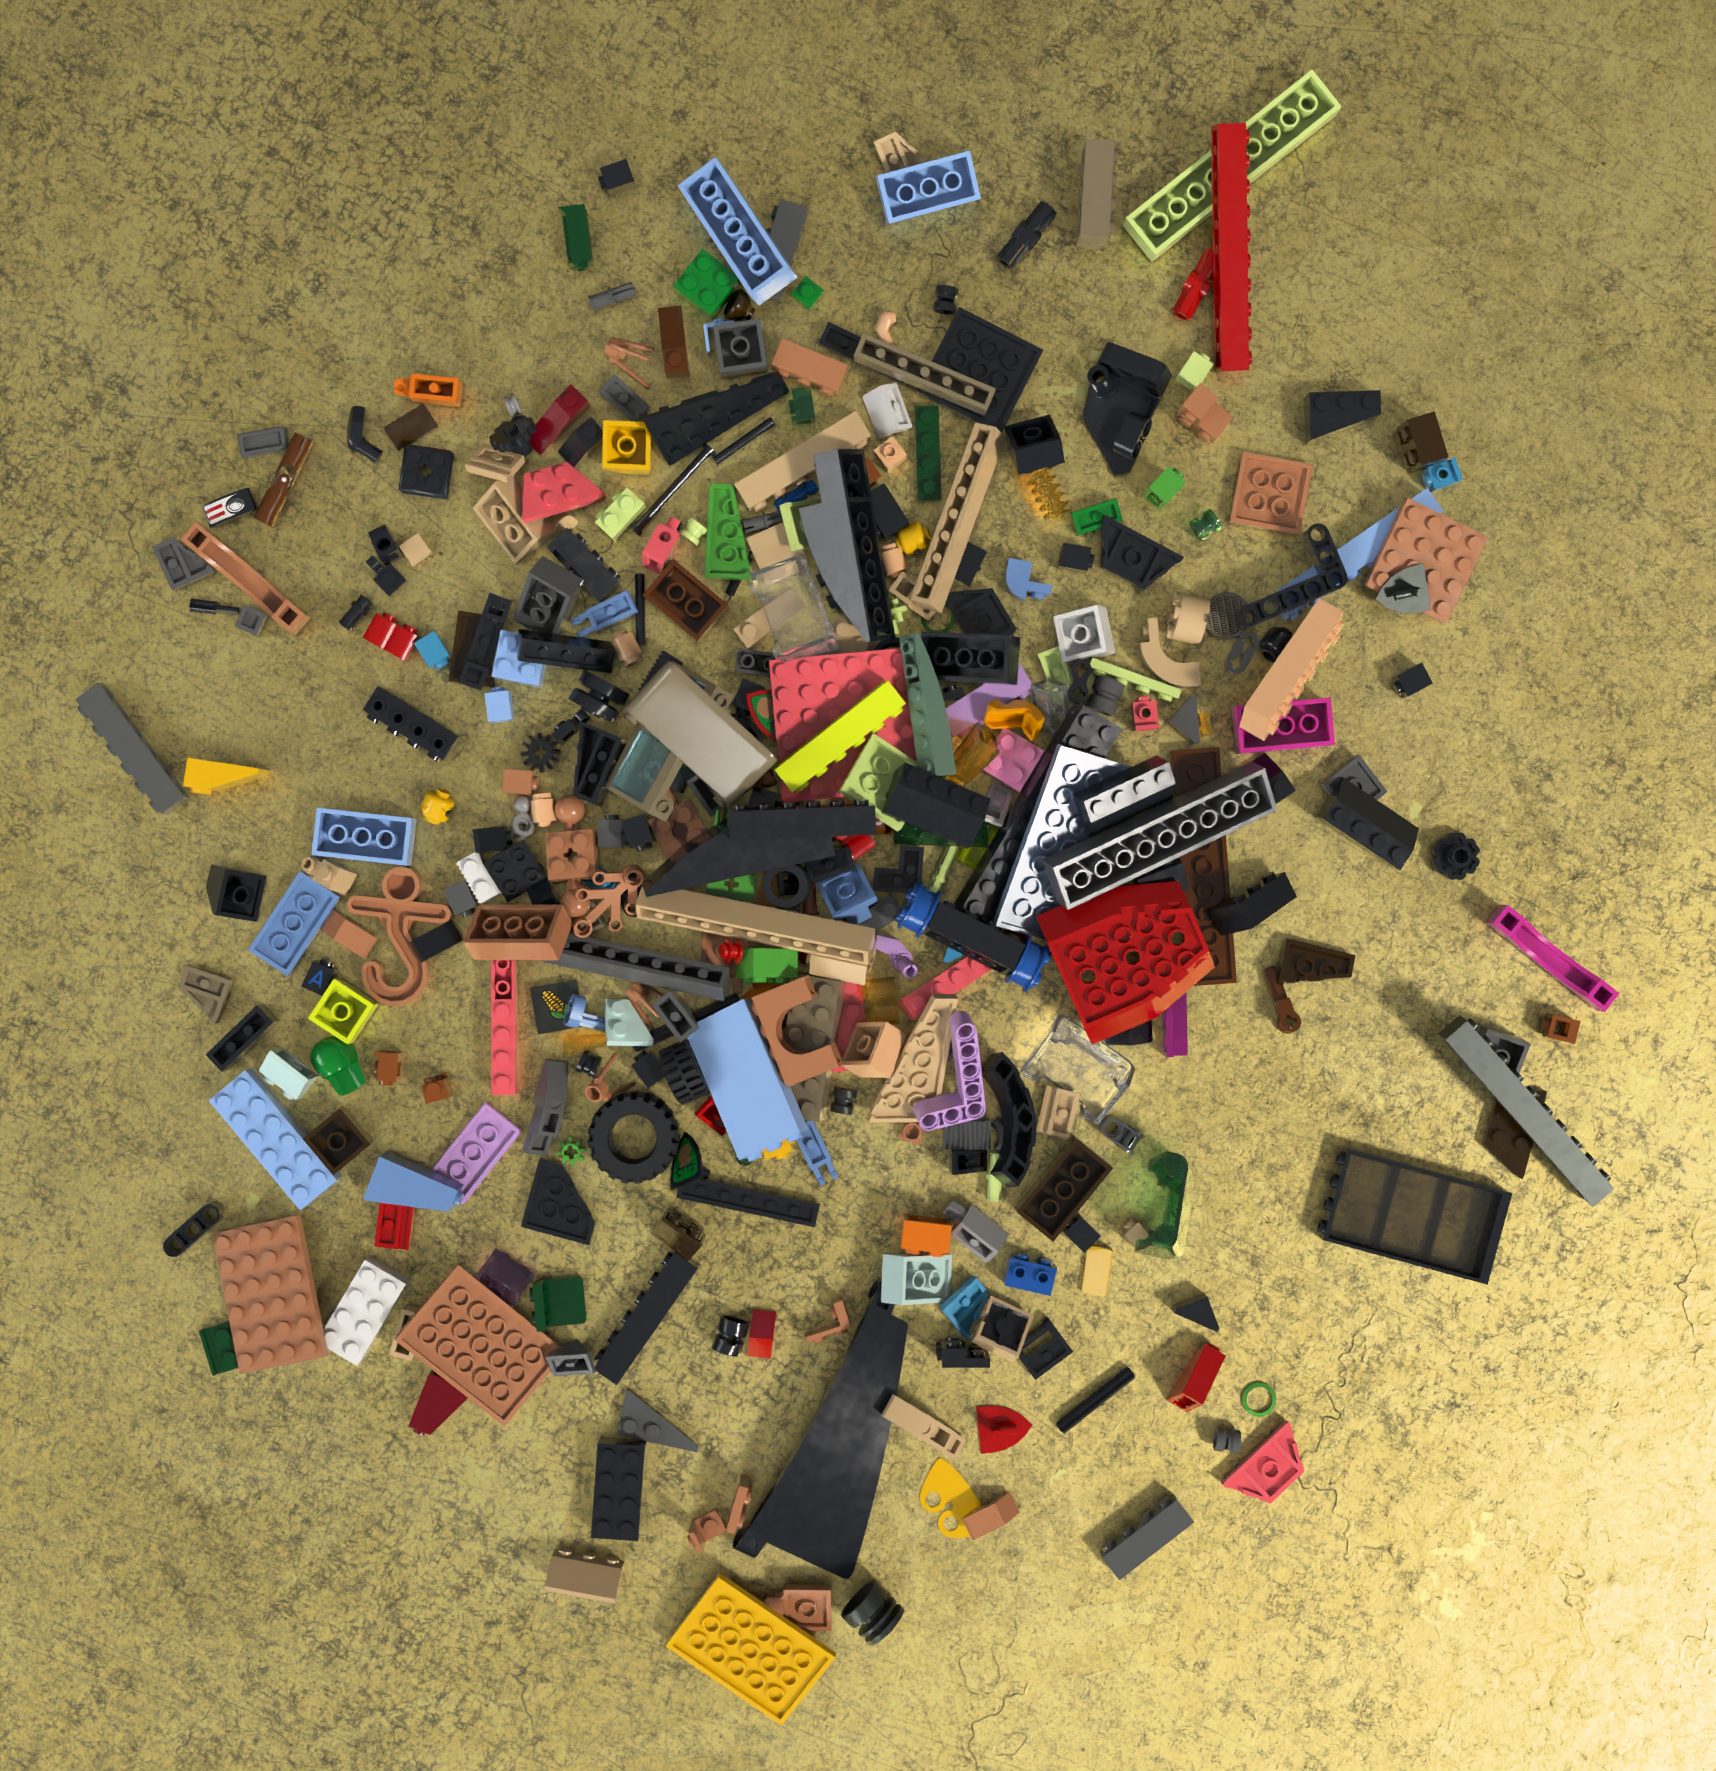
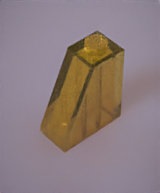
(973, 755)

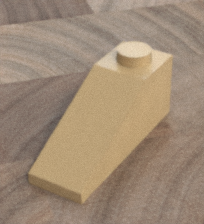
(753, 629)

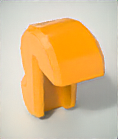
(1014, 715)

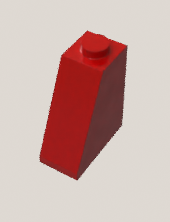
(1197, 1378)

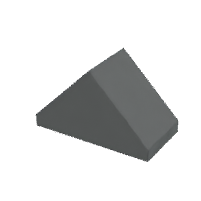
(1186, 720)
(570, 1360)

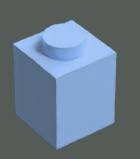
(499, 705)

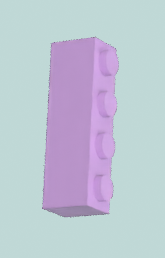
(973, 706)

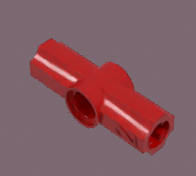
(1195, 287)

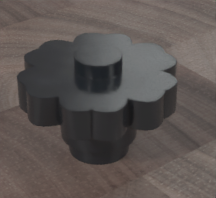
(514, 436)
(1455, 856)

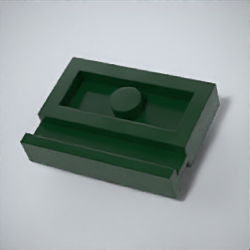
(219, 1348)

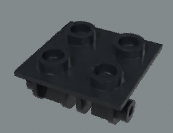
(515, 870)

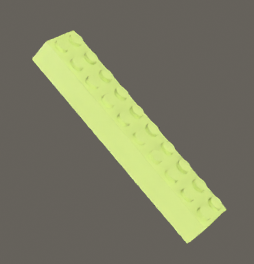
(1273, 135)

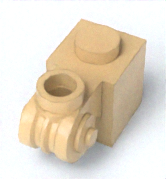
(328, 874)

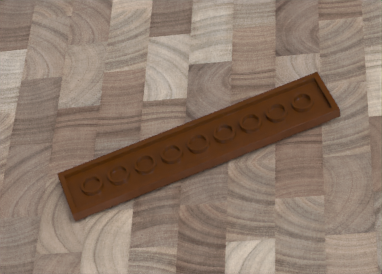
(1206, 865)

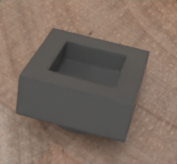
(251, 620)

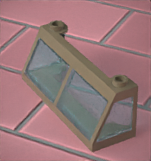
(649, 767)

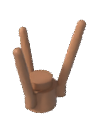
(618, 349)
(638, 996)
(599, 1087)

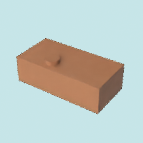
(518, 932)

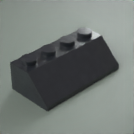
(1125, 795)
(935, 805)
(1369, 824)

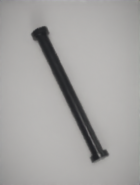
(672, 489)

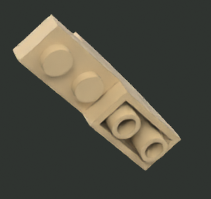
(923, 1427)

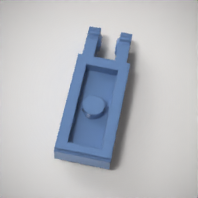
(606, 613)
(816, 1152)

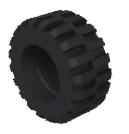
(633, 1169)

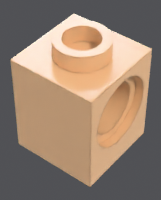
(890, 454)

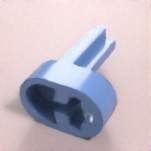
(577, 1017)

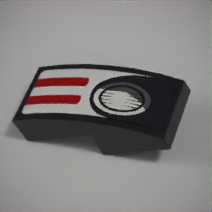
(229, 507)

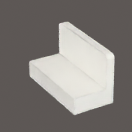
(887, 410)

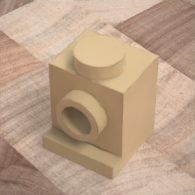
(1136, 1230)

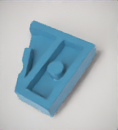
(965, 1305)

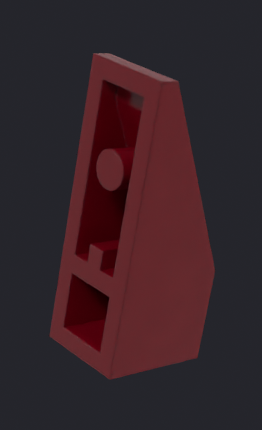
(558, 418)

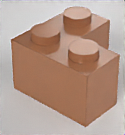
(1204, 414)

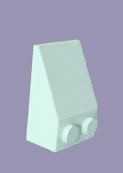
(915, 1278)

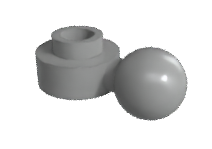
(522, 805)

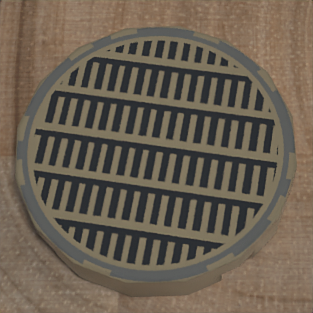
(1222, 613)

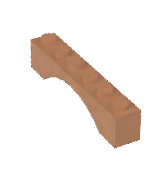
(245, 577)

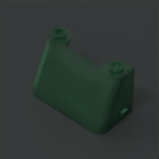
(1170, 1238)

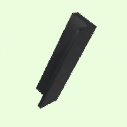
(565, 651)

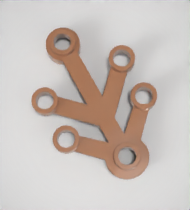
(610, 897)

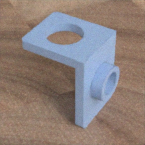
(709, 328)

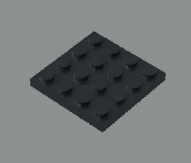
(990, 357)

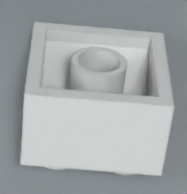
(1084, 634)

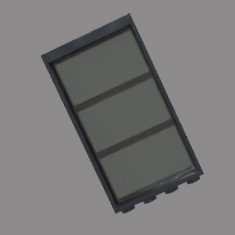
(1414, 1215)

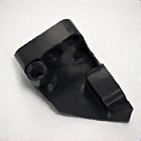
(1123, 403)

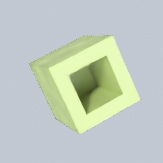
(1194, 370)

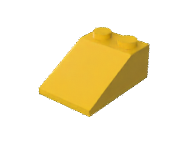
(208, 775)

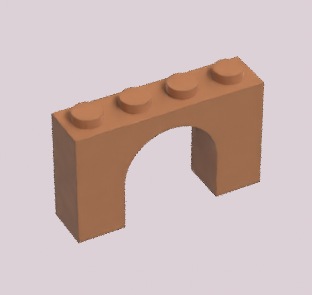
(792, 1064)

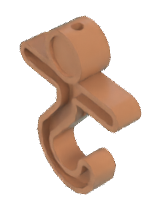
(397, 914)

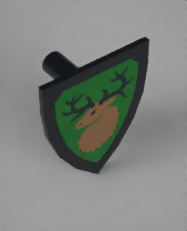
(687, 1163)

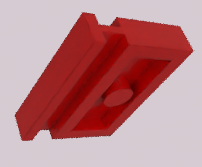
(394, 1226)

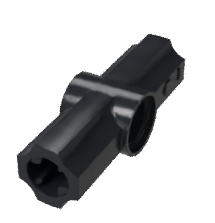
(1026, 235)

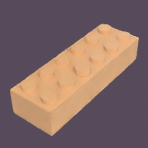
(1292, 669)

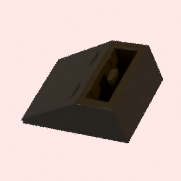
(679, 1233)

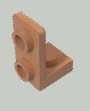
(839, 1313)
(705, 1528)

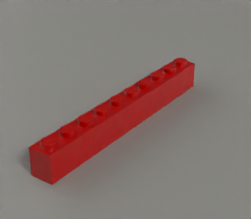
(1231, 246)

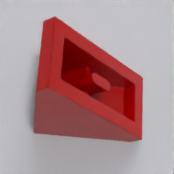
(710, 1115)
(761, 1333)

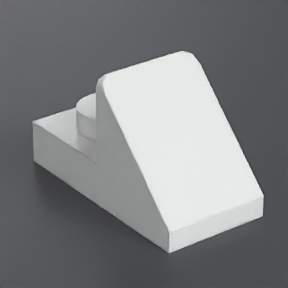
(999, 803)

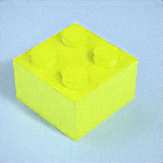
(343, 1010)

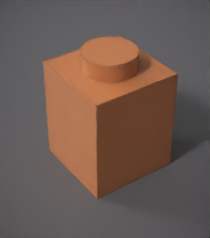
(519, 782)

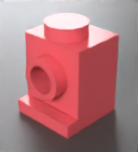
(1138, 721)

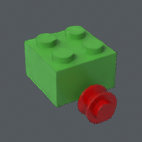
(762, 964)

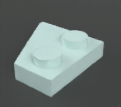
(624, 1025)

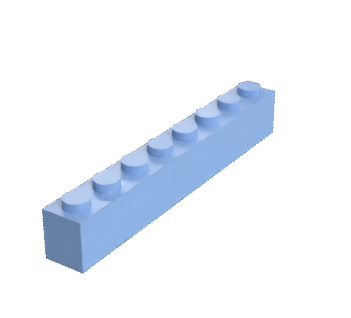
(1355, 553)

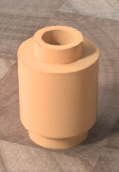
(893, 561)
(626, 648)
(543, 809)

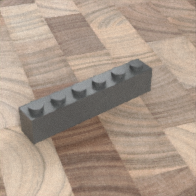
(132, 748)

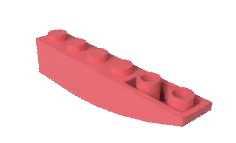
(946, 982)
(504, 1028)

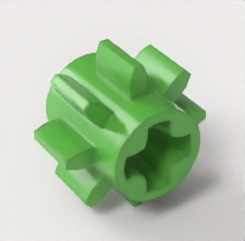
(568, 1156)

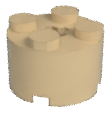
(1188, 618)

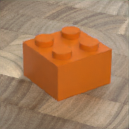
(925, 1234)

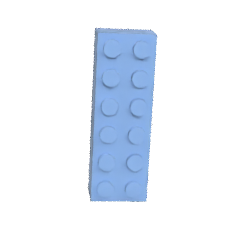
(737, 231)
(273, 1137)

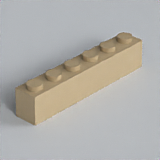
(799, 462)

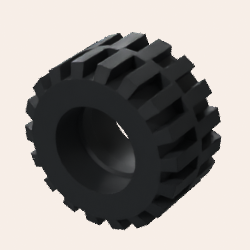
(683, 1072)

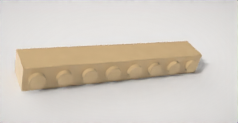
(958, 517)

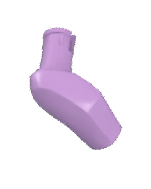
(897, 953)

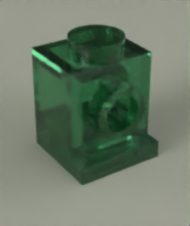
(801, 406)

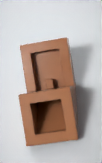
(348, 933)
(991, 1516)

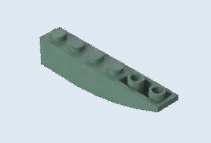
(927, 709)

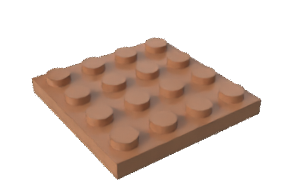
(1438, 542)

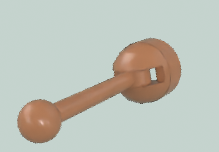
(767, 780)

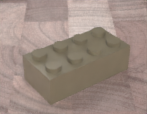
(1095, 193)

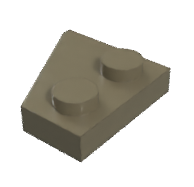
(206, 990)

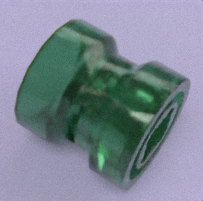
(1205, 525)

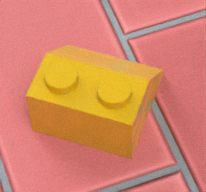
(626, 447)

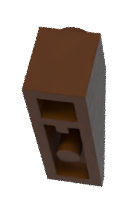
(673, 342)

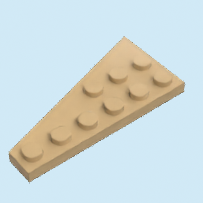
(920, 1065)

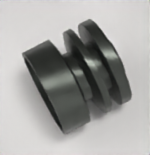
(873, 1612)

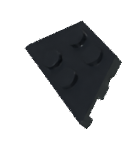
(1133, 554)
(980, 612)

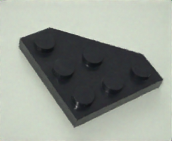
(557, 1205)

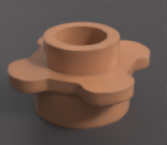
(906, 1135)

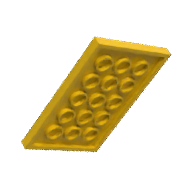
(750, 1649)

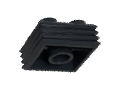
(435, 483)

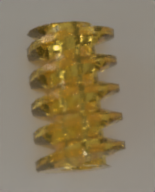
(1048, 495)

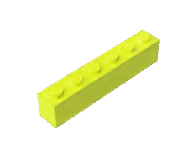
(839, 736)

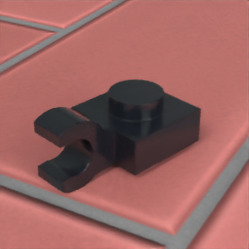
(388, 577)

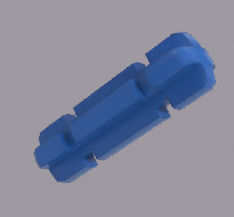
(797, 494)

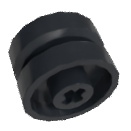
(598, 697)

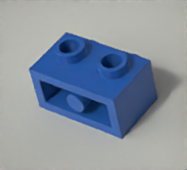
(1030, 1274)

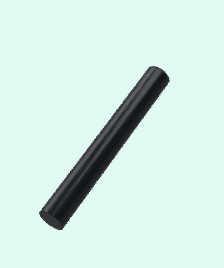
(744, 440)
(640, 604)

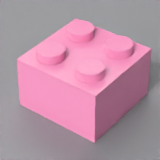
(1015, 760)

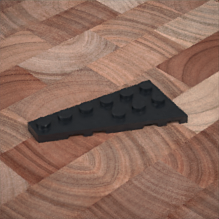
(708, 415)

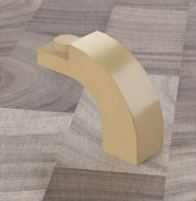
(1160, 666)

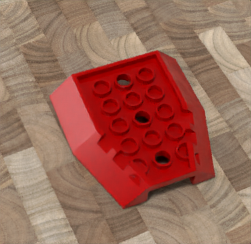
(1101, 935)

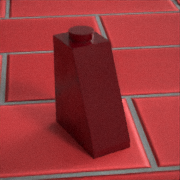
(435, 1404)

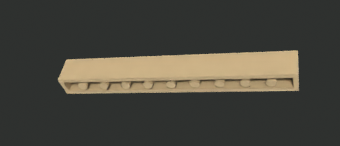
(759, 924)

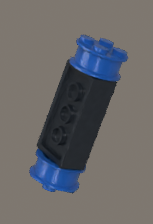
(973, 938)

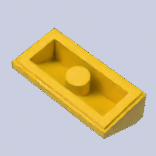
(1097, 1270)

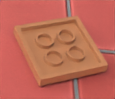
(1270, 493)

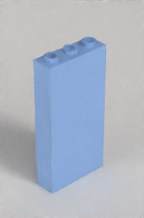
(745, 1081)

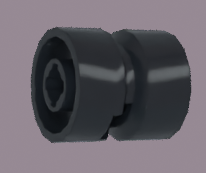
(734, 1328)

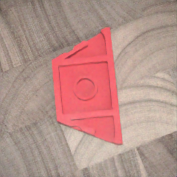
(556, 491)
(1269, 1467)

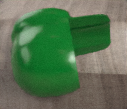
(337, 1064)

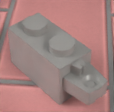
(975, 1230)

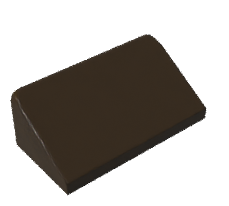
(410, 427)

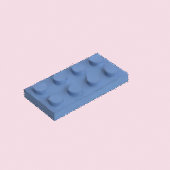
(294, 923)

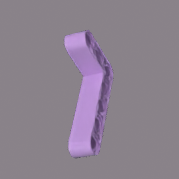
(969, 1100)

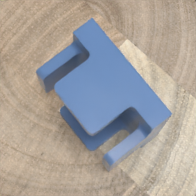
(848, 896)

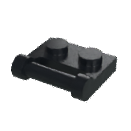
(1047, 1353)

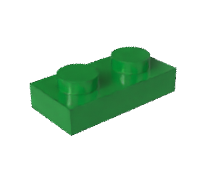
(1090, 517)

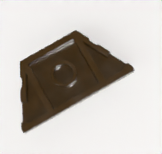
(1507, 1139)

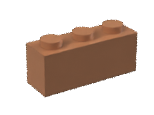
(809, 367)

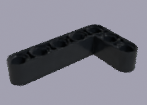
(1300, 589)

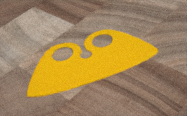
(951, 1488)

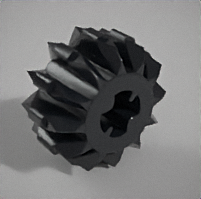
(546, 758)

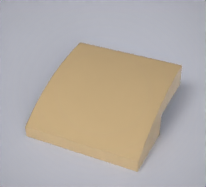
(771, 546)

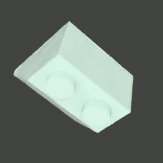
(287, 1073)

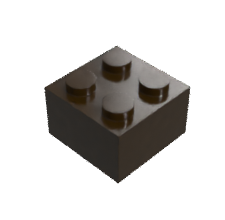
(1421, 442)
(338, 1140)

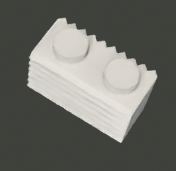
(478, 877)

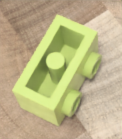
(620, 514)

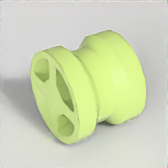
(692, 531)

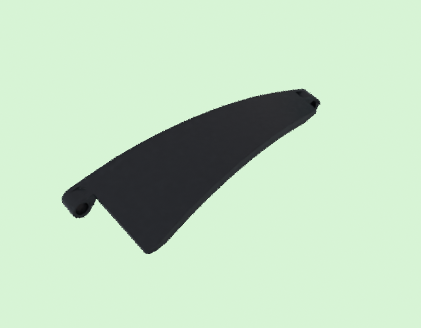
(833, 1474)

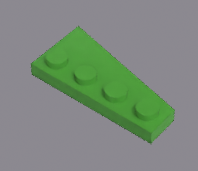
(725, 541)

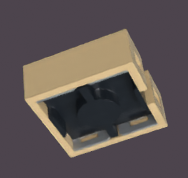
(1002, 1329)

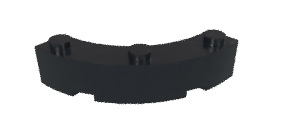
(1017, 1116)

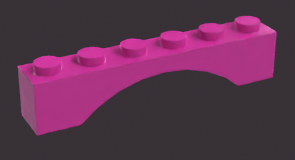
(1551, 959)

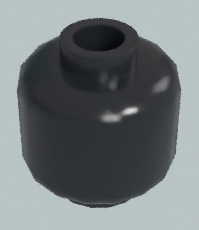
(1274, 642)

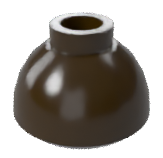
(739, 306)

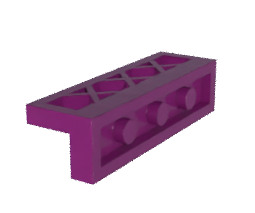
(1175, 1028)

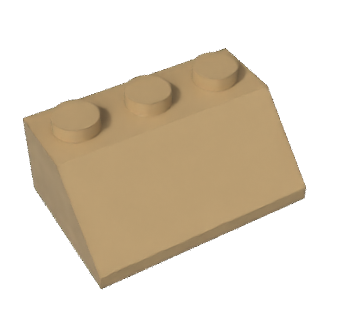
(502, 512)
(584, 1575)

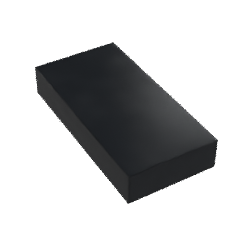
(436, 941)

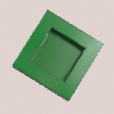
(807, 293)

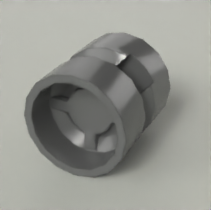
(1105, 696)

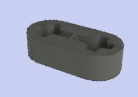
(1236, 650)

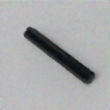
(1095, 1400)

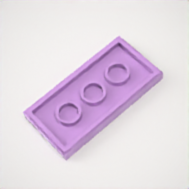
(477, 1148)

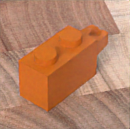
(430, 389)

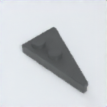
(643, 1423)

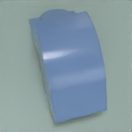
(1018, 582)

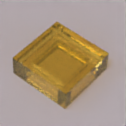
(1204, 724)

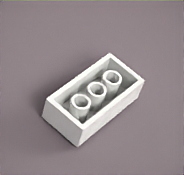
(364, 1310)

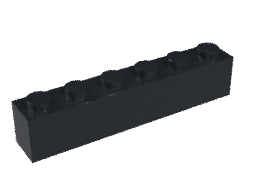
(801, 821)
(646, 1316)

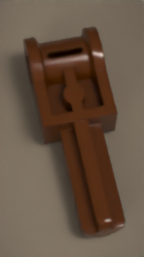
(1281, 1002)

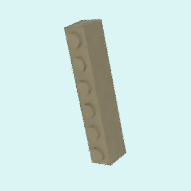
(924, 374)

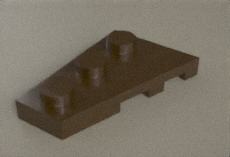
(464, 634)
(1313, 963)

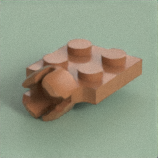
(804, 1605)

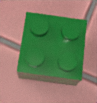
(707, 284)

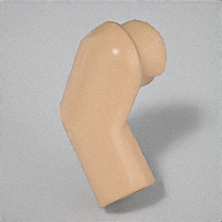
(883, 324)

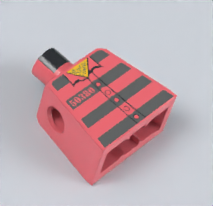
(659, 553)

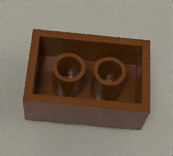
(686, 601)

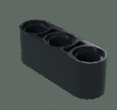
(184, 1234)

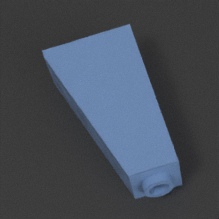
(411, 1185)

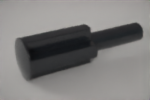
(211, 607)

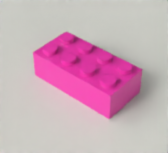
(1305, 726)

